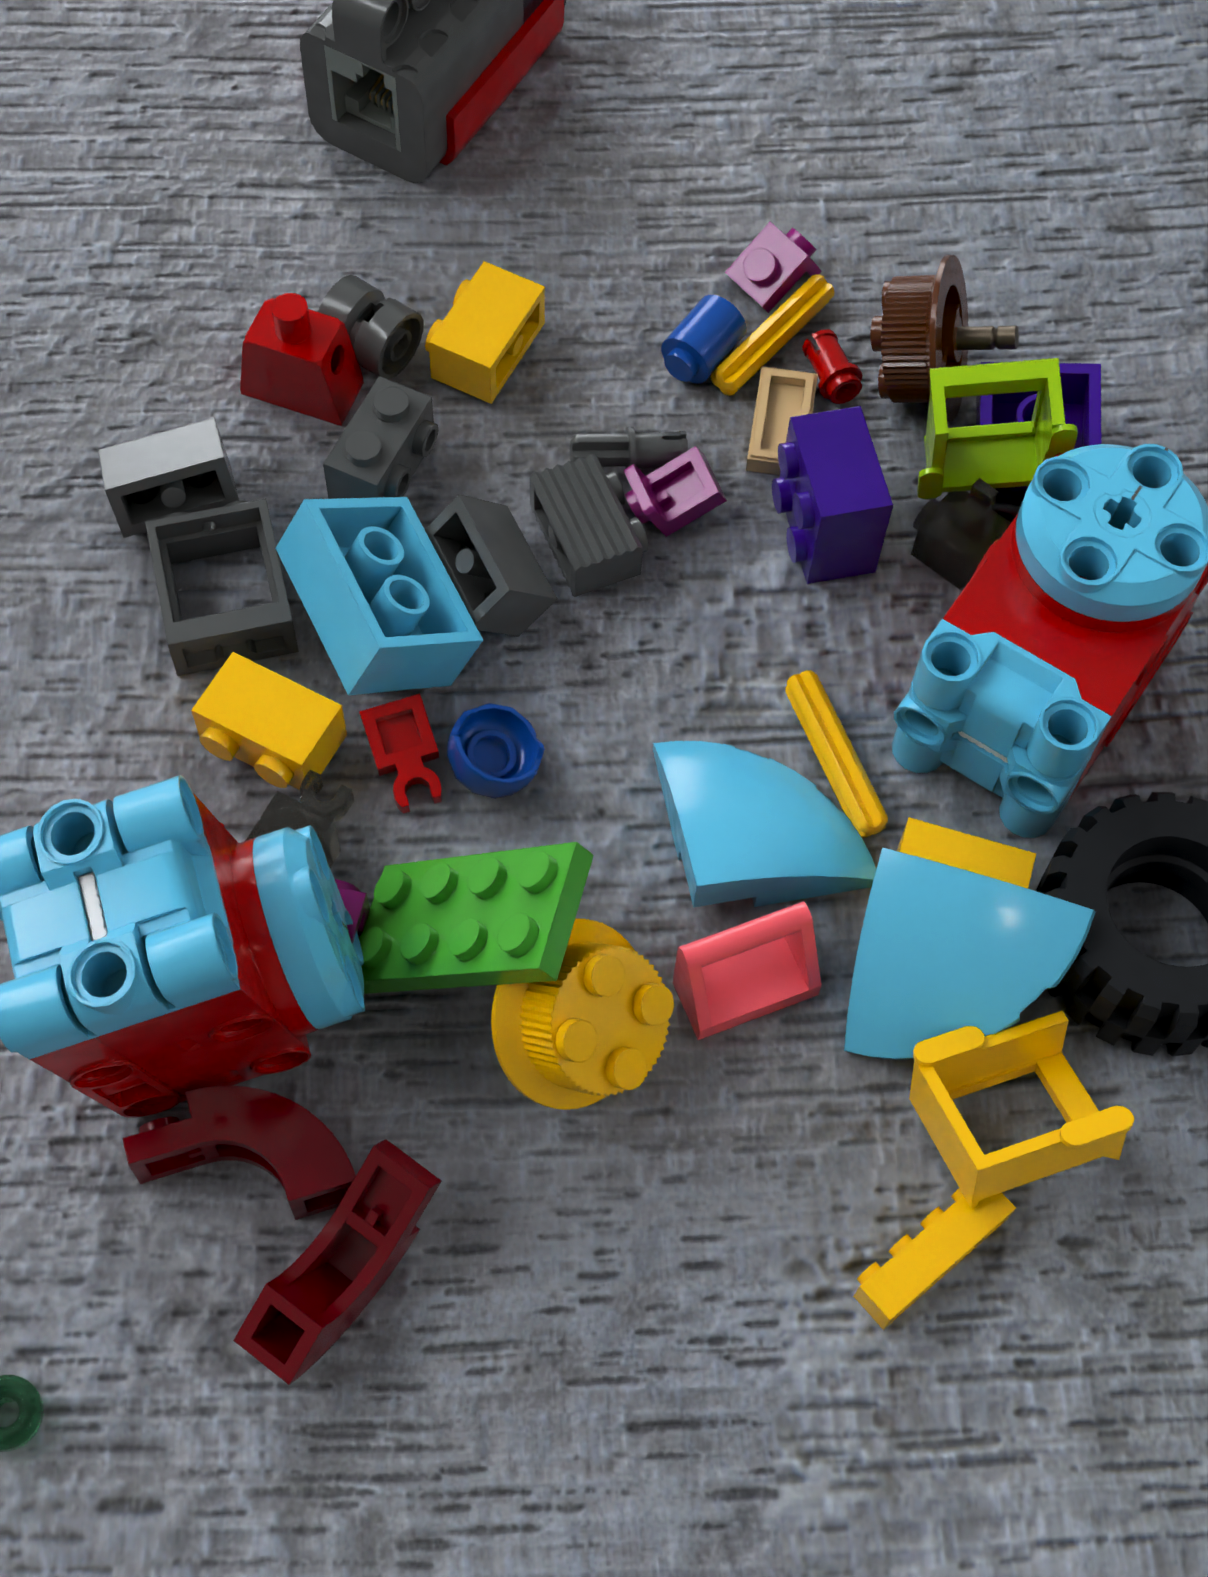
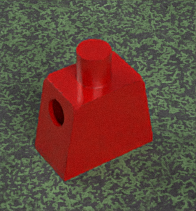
(300, 360)

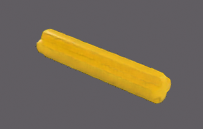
(772, 335)
(836, 753)

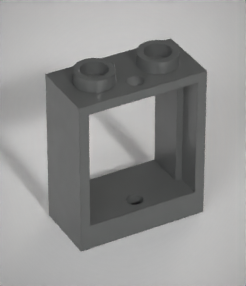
(210, 639)

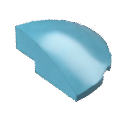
(755, 828)
(952, 954)

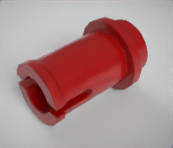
(838, 377)

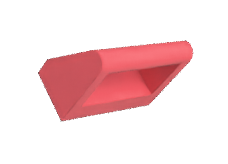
(748, 970)

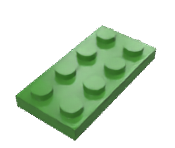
(473, 919)

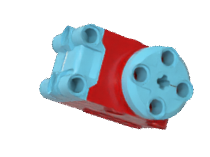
(1059, 629)
(167, 949)

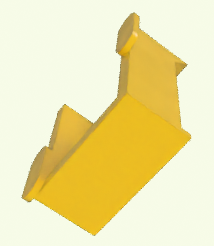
(969, 1062)

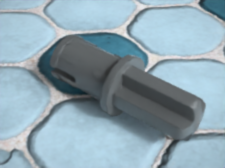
(631, 448)

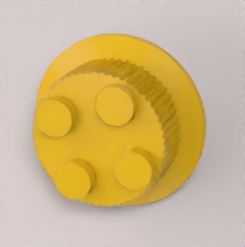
(587, 1030)

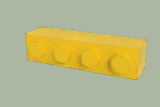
(929, 1256)

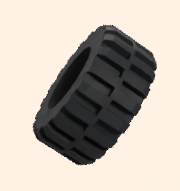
(1111, 979)

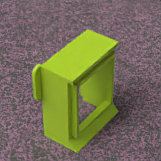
(995, 453)

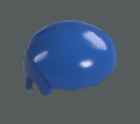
(494, 751)

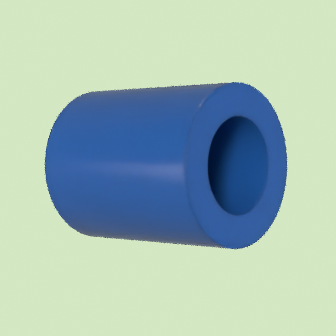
(703, 339)

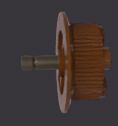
(927, 329)

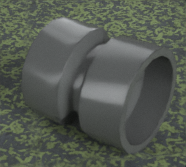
(379, 328)

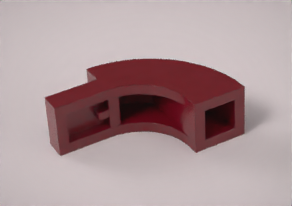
(252, 1129)
(343, 1267)

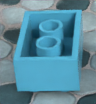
(377, 594)

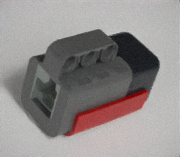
(418, 76)

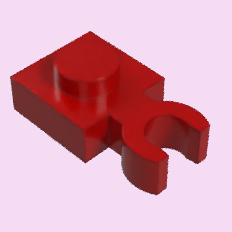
(401, 743)

